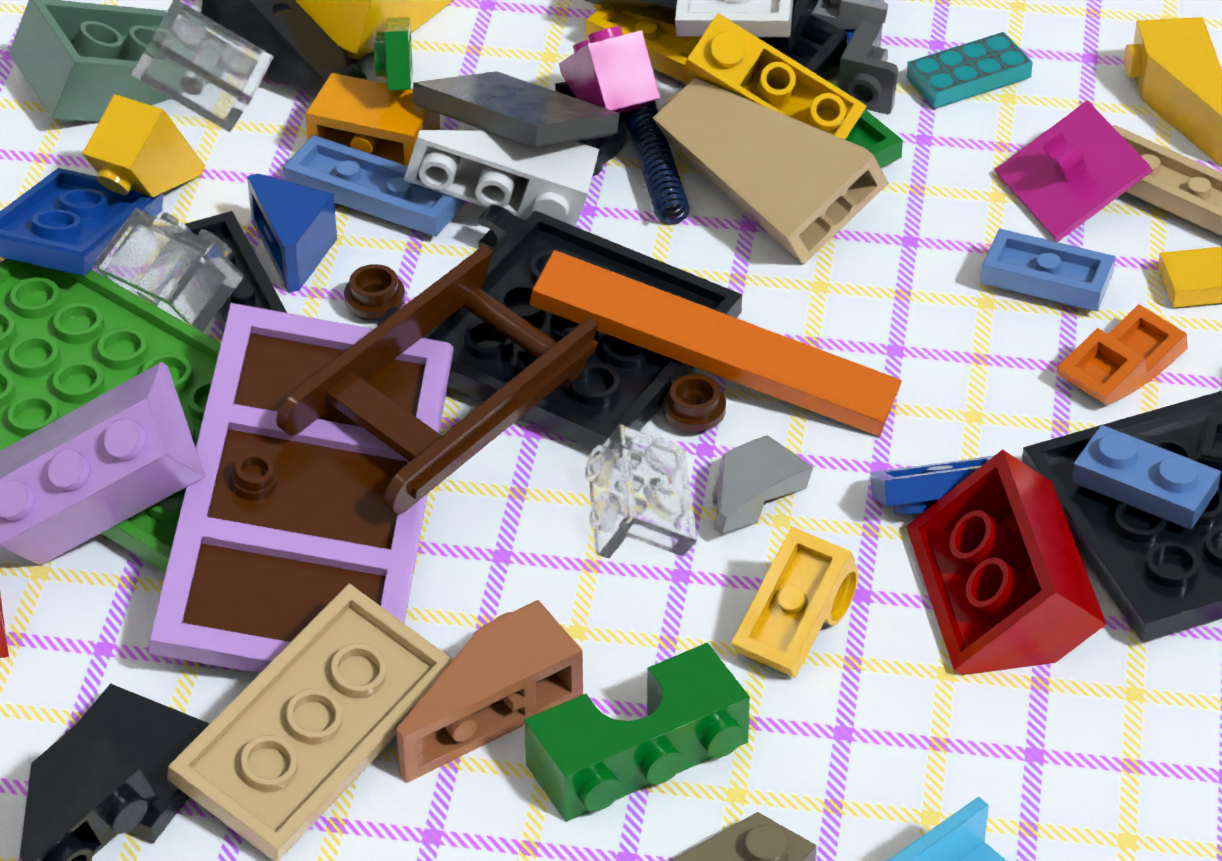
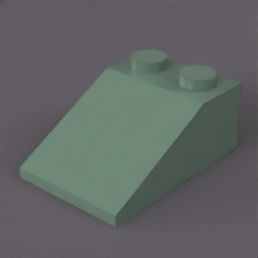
(83, 55)

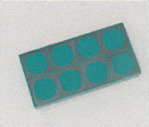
(969, 69)

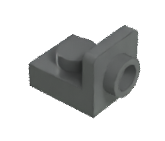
(865, 69)

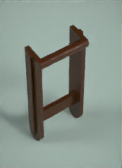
(431, 455)

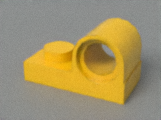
(802, 590)

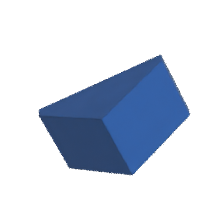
(293, 225)

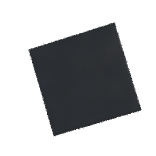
(152, 739)

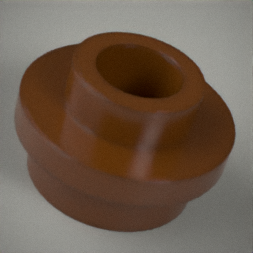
(373, 291)
(694, 403)

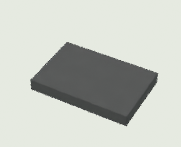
(515, 109)

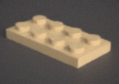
(309, 723)

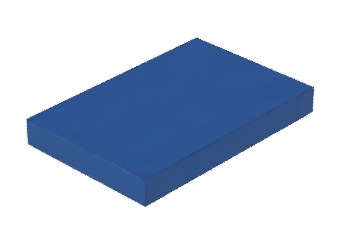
(67, 221)

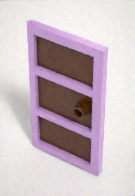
(286, 515)

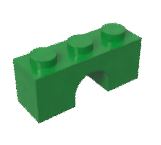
(593, 760)

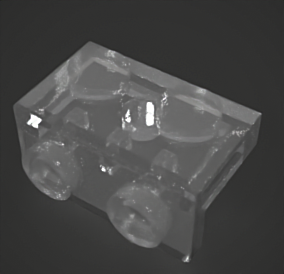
(640, 493)

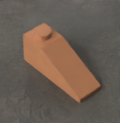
(494, 683)

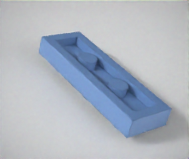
(370, 185)

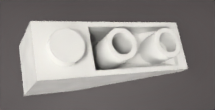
(504, 172)

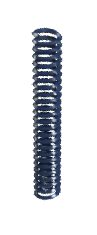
(648, 169)

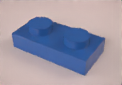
(913, 488)

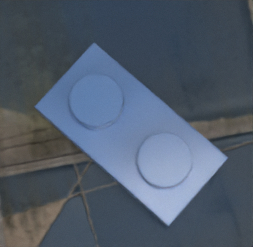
(1048, 269)
(1146, 476)

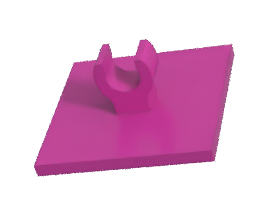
(1073, 170)

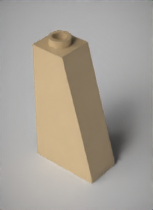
(773, 167)

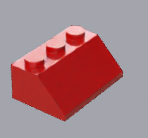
(1004, 571)

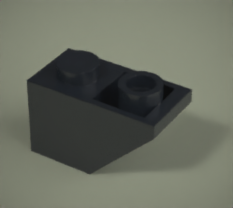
(81, 796)

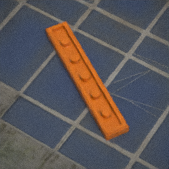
(716, 343)

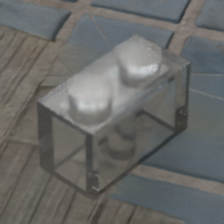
(202, 65)
(171, 266)

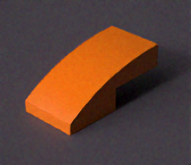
(1125, 358)

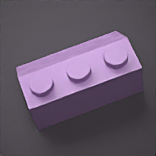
(96, 467)

